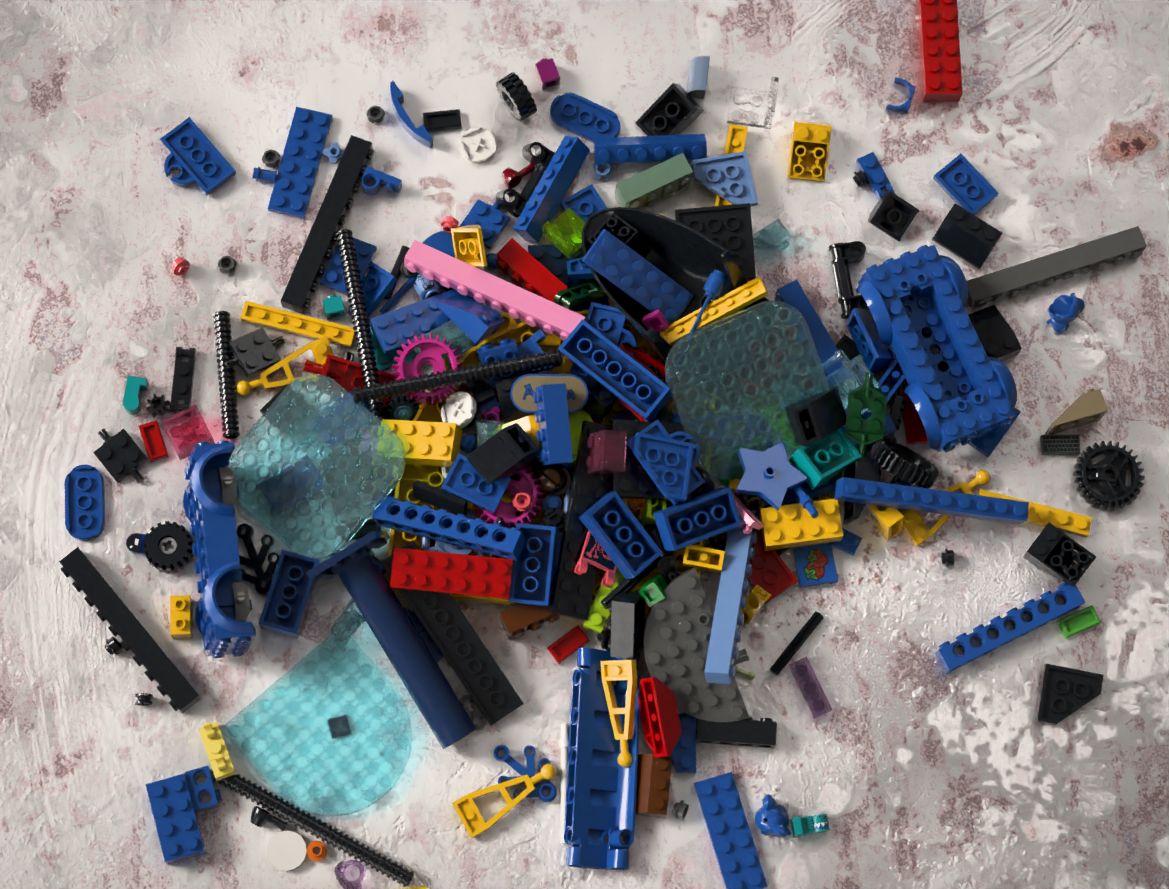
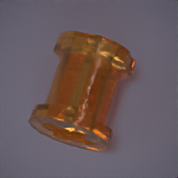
(639, 504)

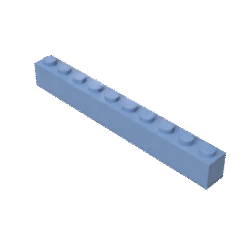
(729, 605)

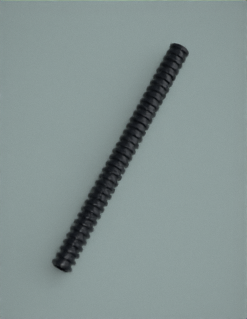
(359, 317)
(457, 376)
(318, 828)

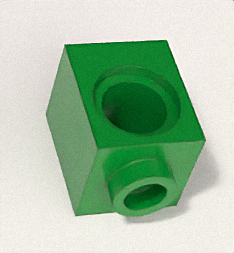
(653, 590)

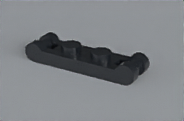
(182, 379)

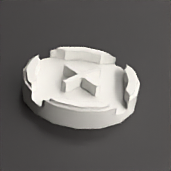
(478, 145)
(459, 409)
(286, 850)

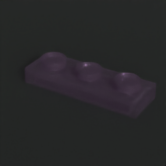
(810, 687)

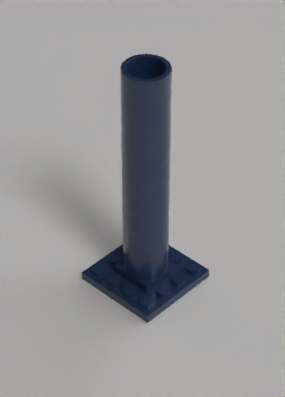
(398, 636)

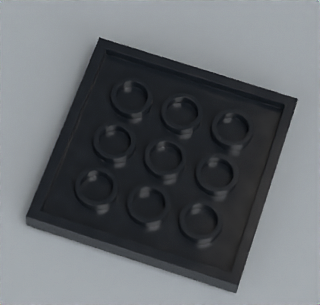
(728, 227)
(635, 480)

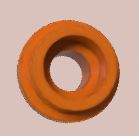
(316, 857)

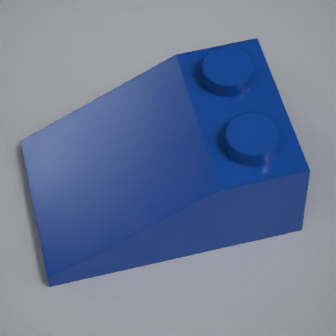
(471, 317)

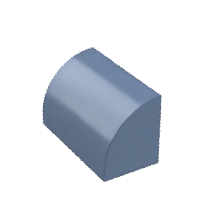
(698, 76)

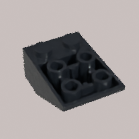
(816, 416)
(504, 454)
(1059, 555)

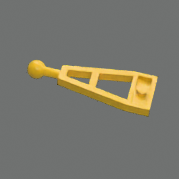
(320, 350)
(917, 528)
(621, 670)
(470, 814)

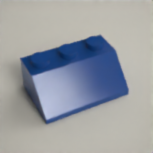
(867, 339)

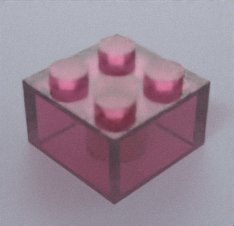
(186, 431)
(607, 452)

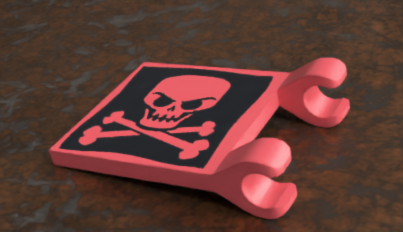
(594, 555)

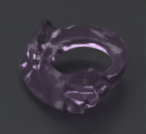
(340, 871)

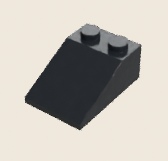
(670, 113)
(995, 333)
(861, 471)

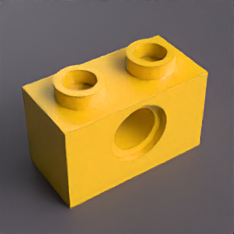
(703, 559)
(181, 617)

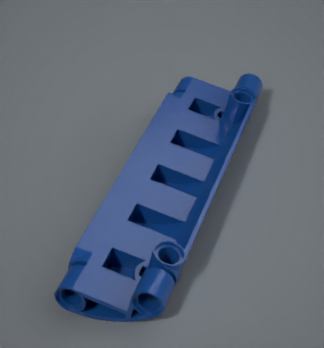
(597, 787)

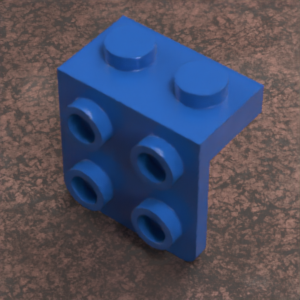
(504, 349)

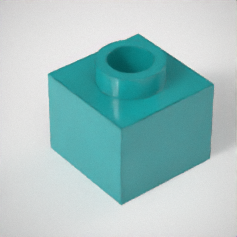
(334, 307)

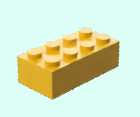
(428, 441)
(795, 526)

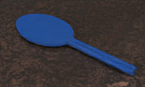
(440, 241)

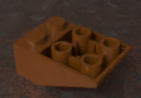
(525, 617)

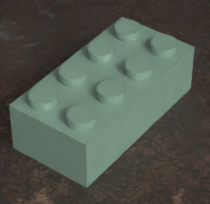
(655, 183)

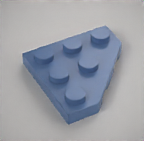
(727, 177)

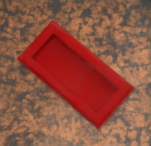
(153, 441)
(568, 644)

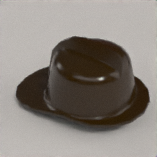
(552, 478)

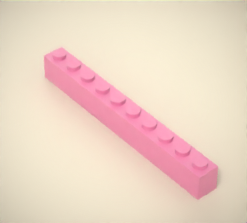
(491, 290)

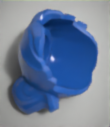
(1064, 311)
(777, 818)

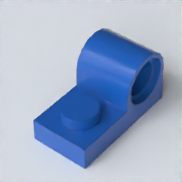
(381, 179)

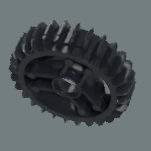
(904, 463)
(1094, 474)

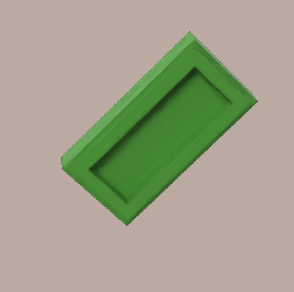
(1078, 621)

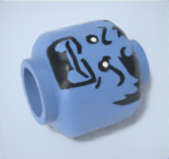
(426, 288)

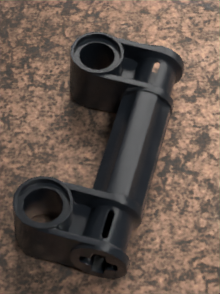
(516, 200)
(842, 274)

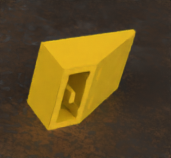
(809, 150)

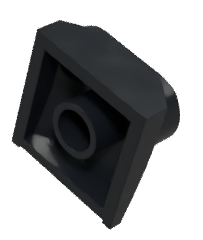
(892, 215)

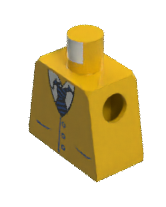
(887, 520)

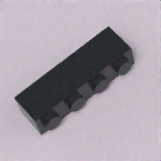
(738, 733)

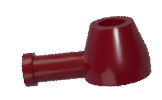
(513, 178)

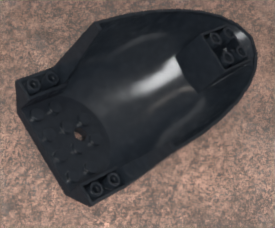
(671, 248)

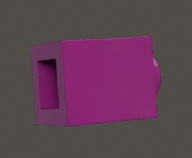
(547, 73)

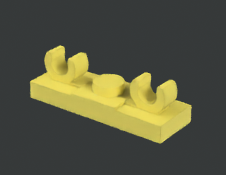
(217, 751)

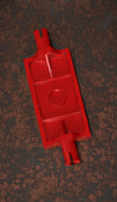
(345, 373)

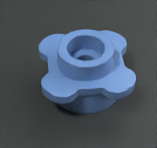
(331, 157)
(599, 174)

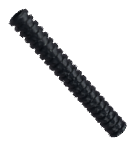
(226, 376)

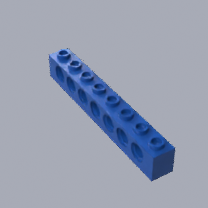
(509, 548)
(951, 661)

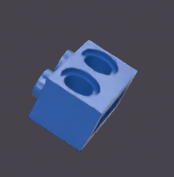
(198, 790)

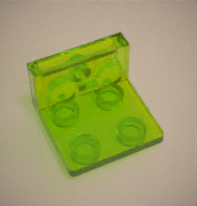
(565, 232)

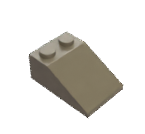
(1085, 410)

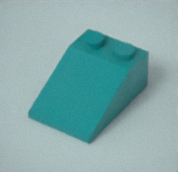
(825, 458)

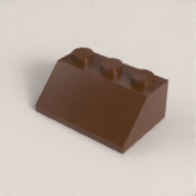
(653, 785)

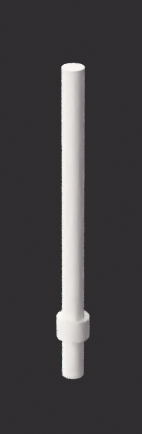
(563, 745)

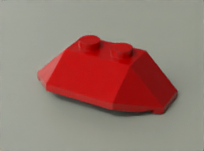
(659, 716)

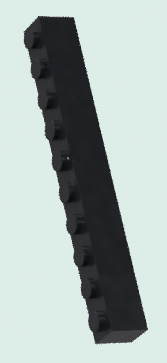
(326, 225)
(130, 630)

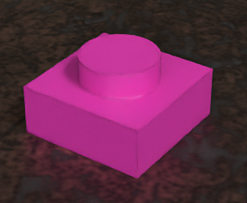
(656, 321)

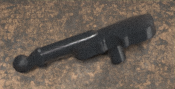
(666, 562)

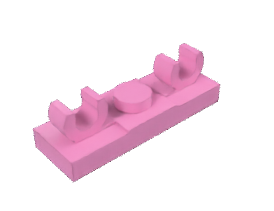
(748, 517)

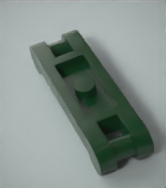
(580, 294)

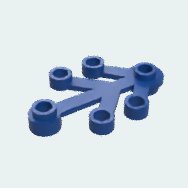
(530, 771)

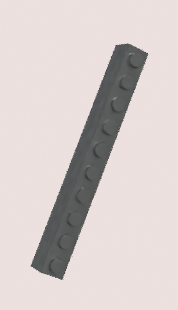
(1055, 266)

